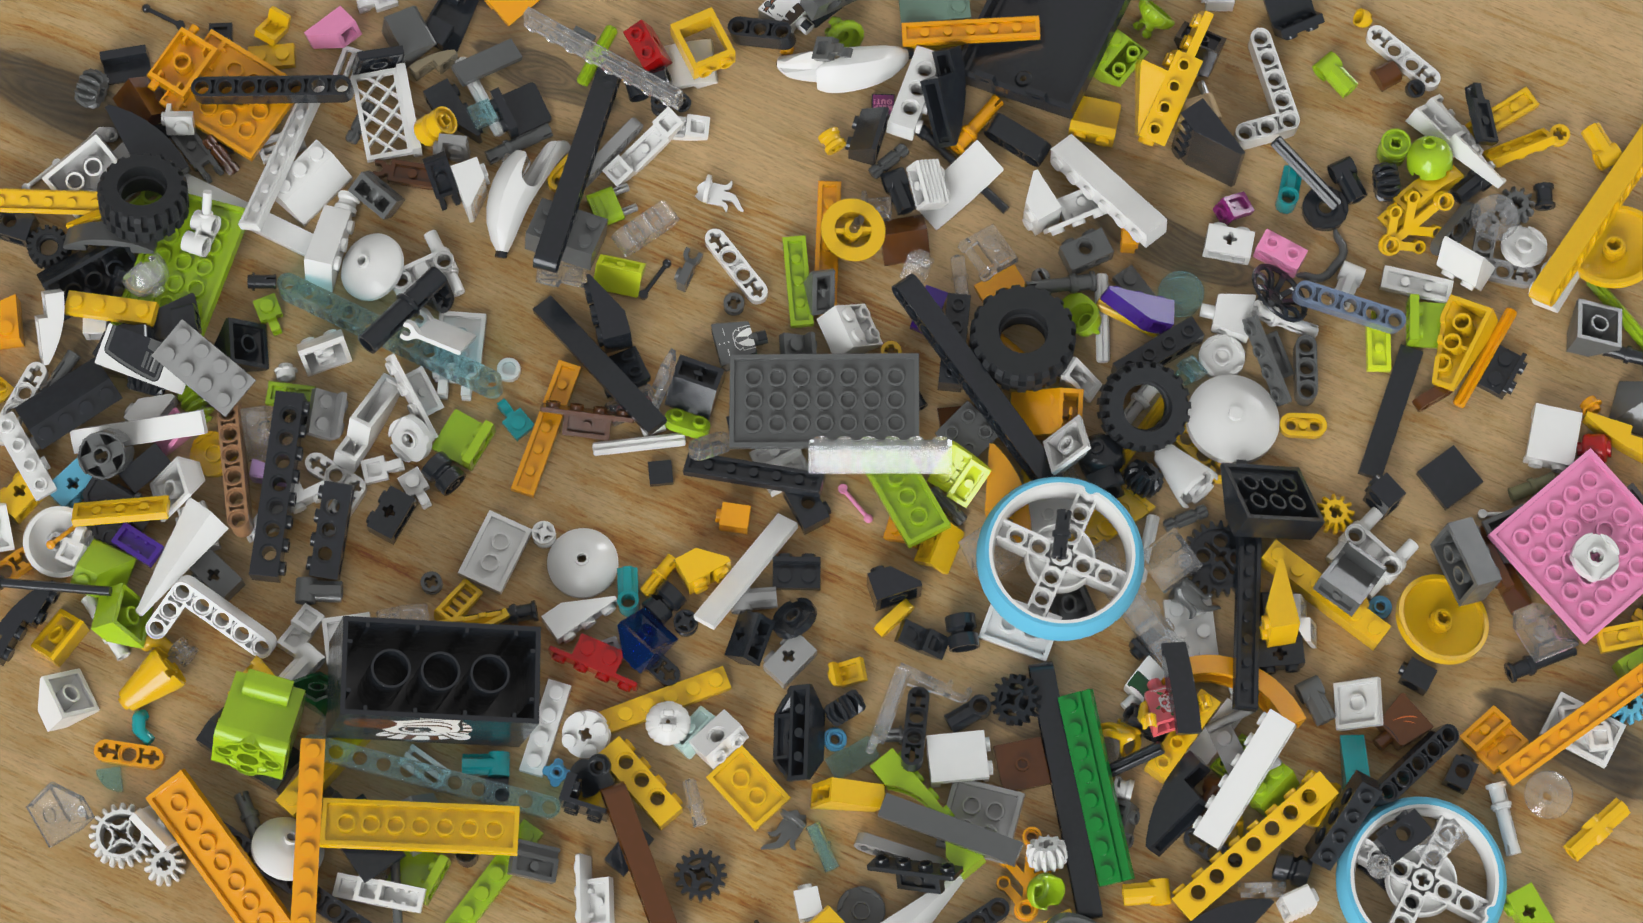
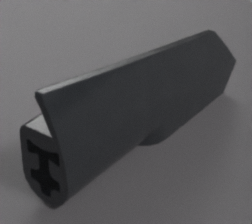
(450, 22)
(166, 320)

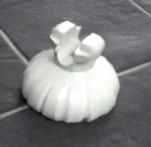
(672, 732)

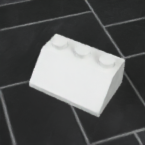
(312, 183)

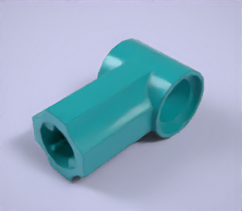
(1288, 188)
(627, 589)
(491, 764)

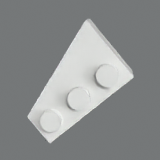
(328, 246)

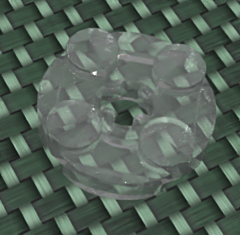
(1490, 205)
(1252, 889)

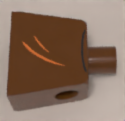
(1401, 725)

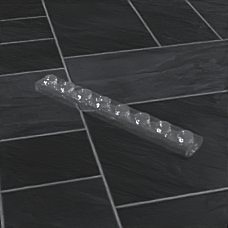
(603, 58)

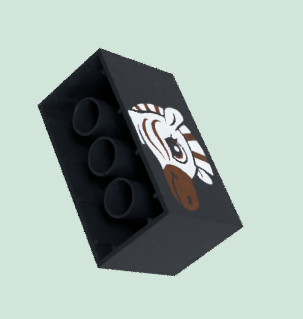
(433, 681)

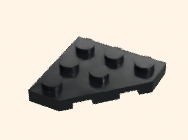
(106, 490)

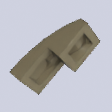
(441, 61)

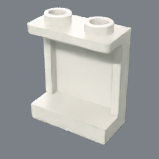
(1552, 438)
(958, 757)

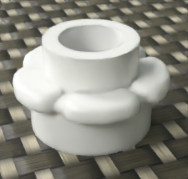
(285, 372)

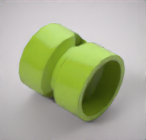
(1394, 147)

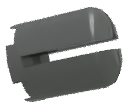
(118, 456)

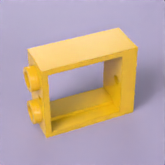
(695, 24)

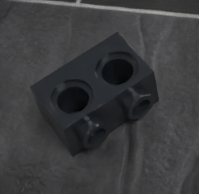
(1384, 494)

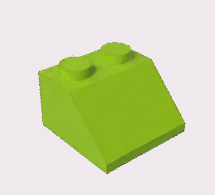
(117, 620)

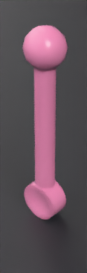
(843, 489)

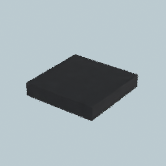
(377, 59)
(1449, 477)

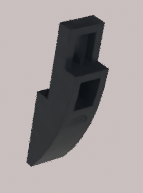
(28, 611)

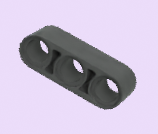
(1308, 360)

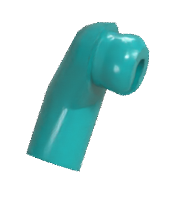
(139, 726)

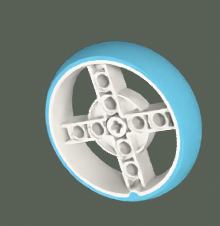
(1032, 619)
(1440, 875)

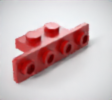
(596, 658)

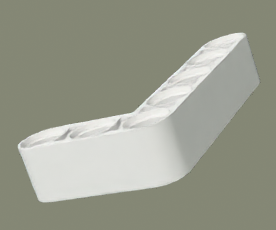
(1272, 94)
(211, 615)

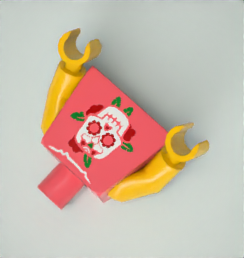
(1156, 709)

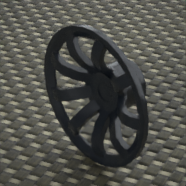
(1273, 297)

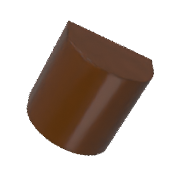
(1386, 75)

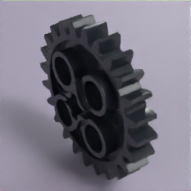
(1204, 575)

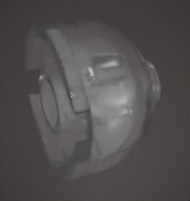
(147, 277)

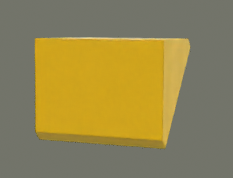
(60, 637)

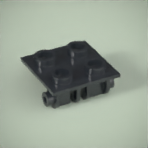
(632, 366)

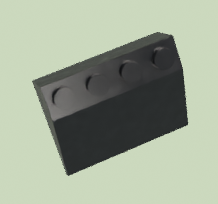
(1207, 144)
(1269, 502)

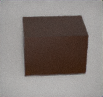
(140, 100)
(902, 237)

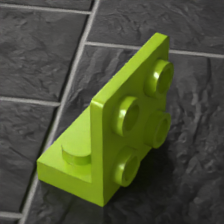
(1422, 322)
(464, 439)
(423, 871)

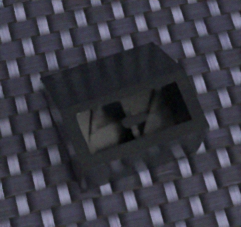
(695, 386)

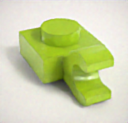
(269, 311)

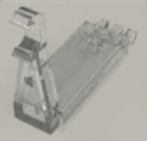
(911, 677)

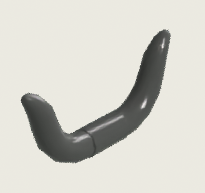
(1334, 266)

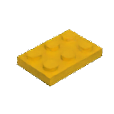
(748, 788)

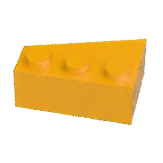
(11, 323)

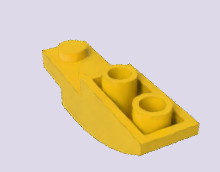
(1427, 191)

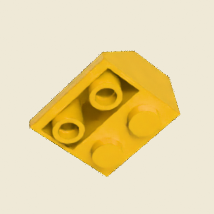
(701, 568)

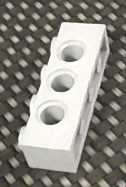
(899, 122)

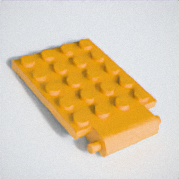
(237, 126)

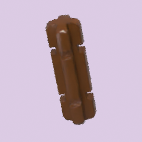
(221, 155)

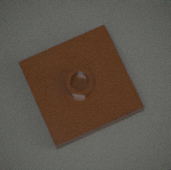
(1022, 764)

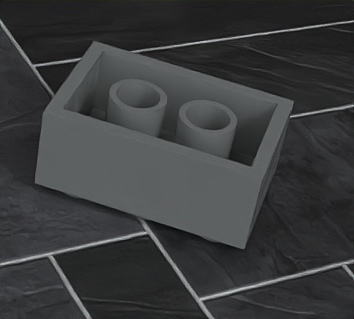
(584, 240)
(1466, 561)

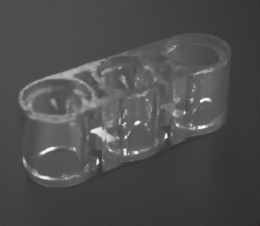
(645, 228)

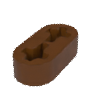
(1430, 397)

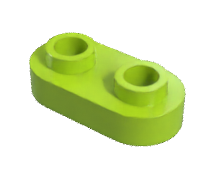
(687, 423)

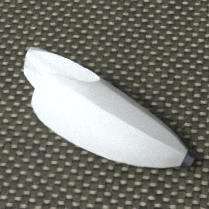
(864, 69)
(512, 194)

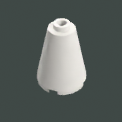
(1185, 475)

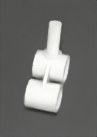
(205, 226)

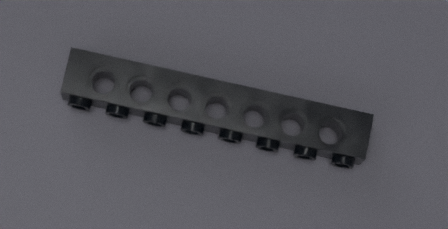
(284, 405)

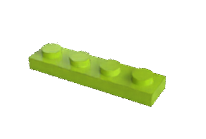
(796, 273)

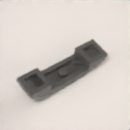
(96, 233)

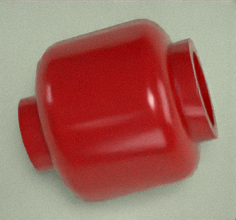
(1598, 443)

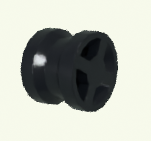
(683, 618)

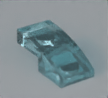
(851, 759)

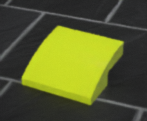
(966, 476)

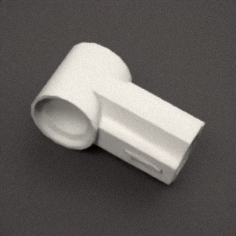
(1349, 279)
(305, 661)

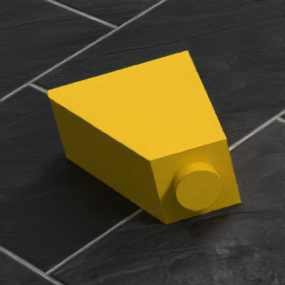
(847, 795)

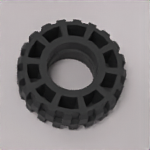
(1031, 308)

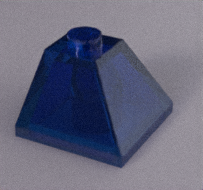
(644, 639)

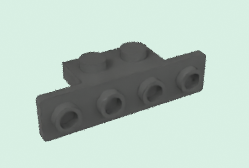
(1271, 357)

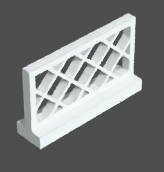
(406, 109)

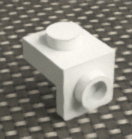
(178, 121)

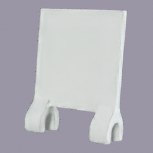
(438, 333)

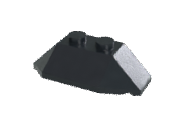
(799, 733)

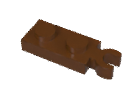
(404, 173)

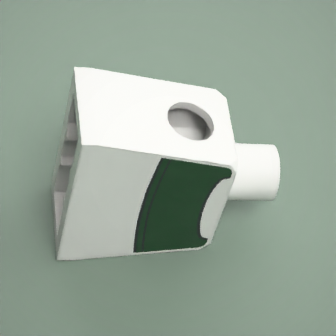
(1138, 682)

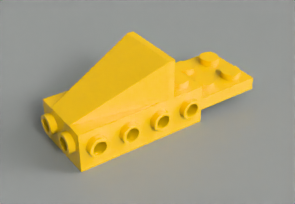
(1154, 85)

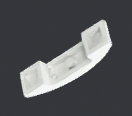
(645, 148)

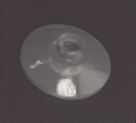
(1556, 786)

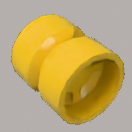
(437, 121)

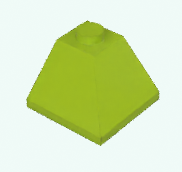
(103, 566)

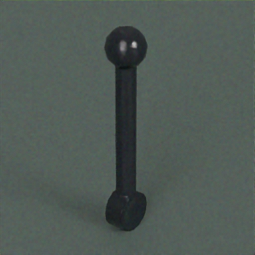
(146, 8)
(643, 294)

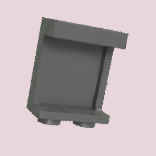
(1350, 578)

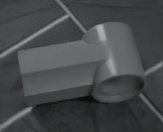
(311, 590)
(1312, 694)

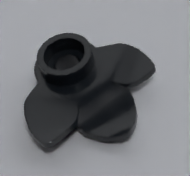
(592, 777)

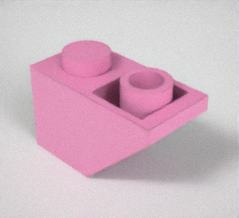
(333, 31)

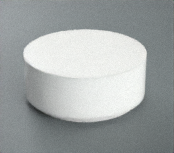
(509, 369)

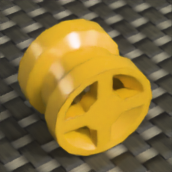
(832, 140)

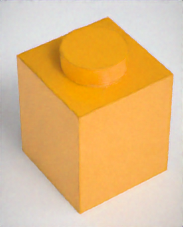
(733, 518)

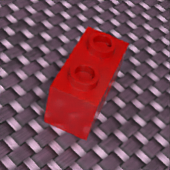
(647, 46)

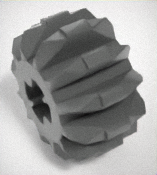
(91, 88)
(1523, 201)

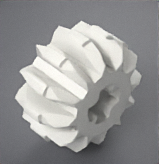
(1046, 853)
(158, 873)

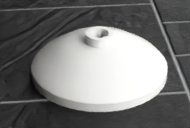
(380, 270)
(42, 528)
(587, 577)
(274, 850)

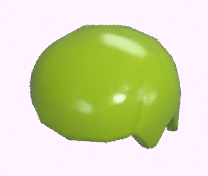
(1045, 890)

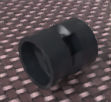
(440, 469)
(664, 602)
(961, 631)
(1291, 868)

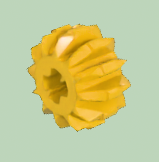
(1343, 514)

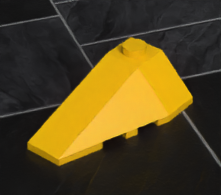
(1461, 338)

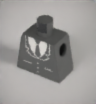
(735, 339)

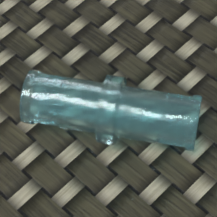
(822, 847)

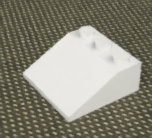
(82, 167)

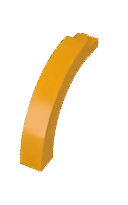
(1271, 693)

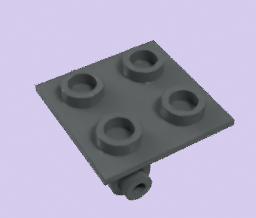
(968, 429)

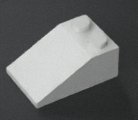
(324, 352)

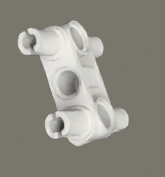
(417, 268)
(1375, 548)

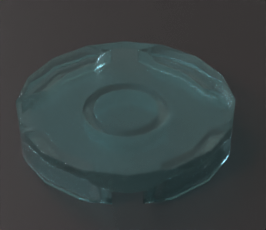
(1185, 290)

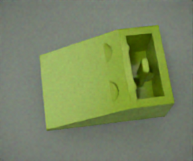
(1273, 787)

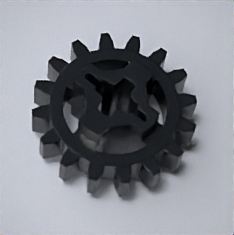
(1024, 698)
(696, 885)

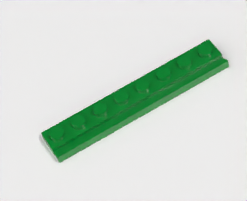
(1096, 788)

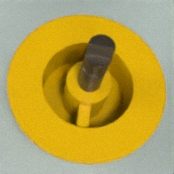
(853, 229)

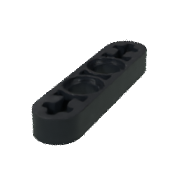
(913, 728)

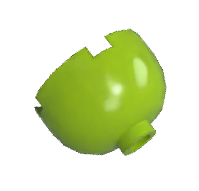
(1429, 158)

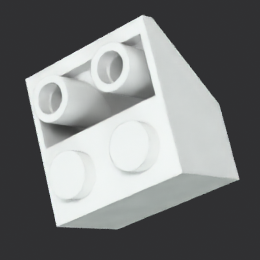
(849, 329)

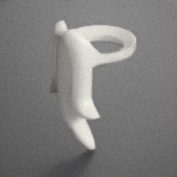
(716, 193)

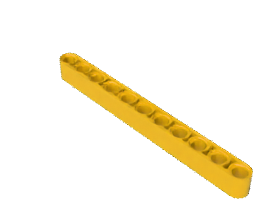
(1590, 224)

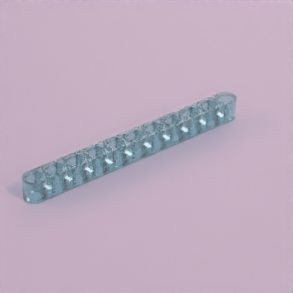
(363, 317)
(443, 774)

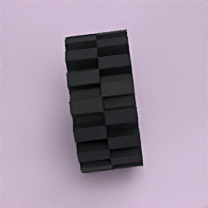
(39, 238)

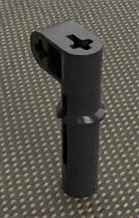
(429, 290)

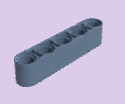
(1360, 306)

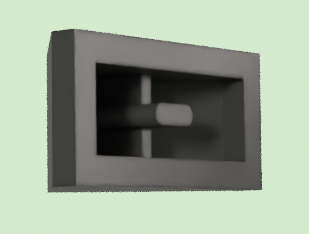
(820, 291)

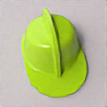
(1084, 314)

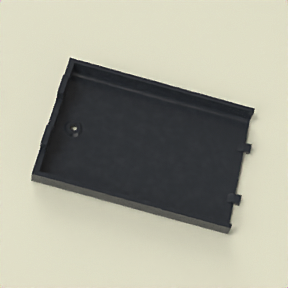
(1057, 65)

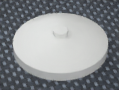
(1232, 419)

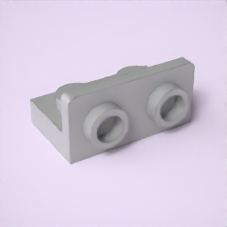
(455, 147)
(326, 414)

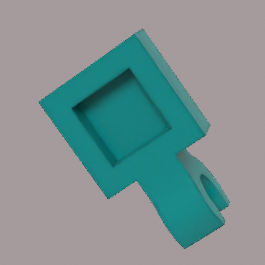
(516, 421)

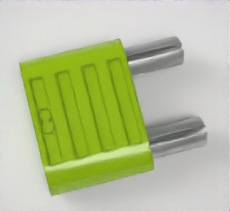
(606, 205)

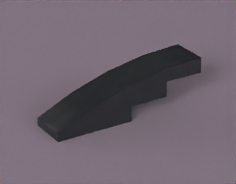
(1181, 688)

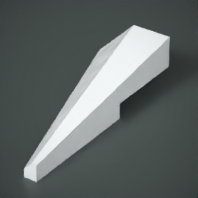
(1437, 121)
(192, 536)
(927, 906)

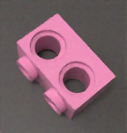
(1280, 252)

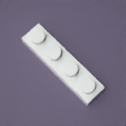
(544, 735)

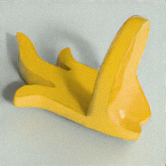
(1123, 733)

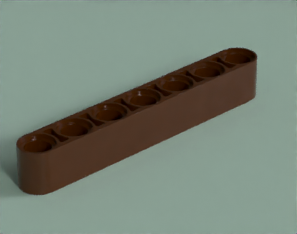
(637, 854)

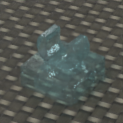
(482, 114)
(1191, 369)

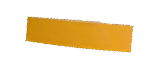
(1001, 482)

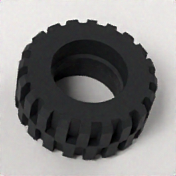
(143, 221)
(1174, 399)

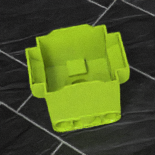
(258, 724)

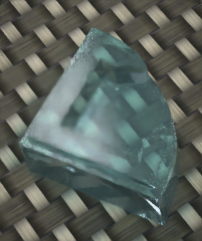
(111, 778)

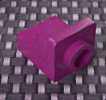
(1233, 208)

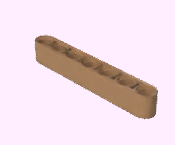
(234, 470)

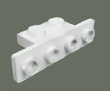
(1074, 210)
(417, 390)
(26, 458)
(593, 895)

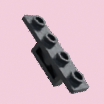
(916, 875)

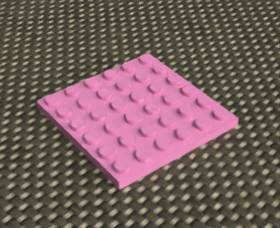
(1542, 536)

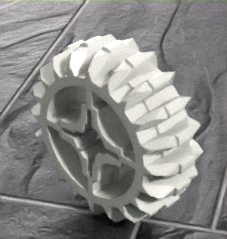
(117, 843)

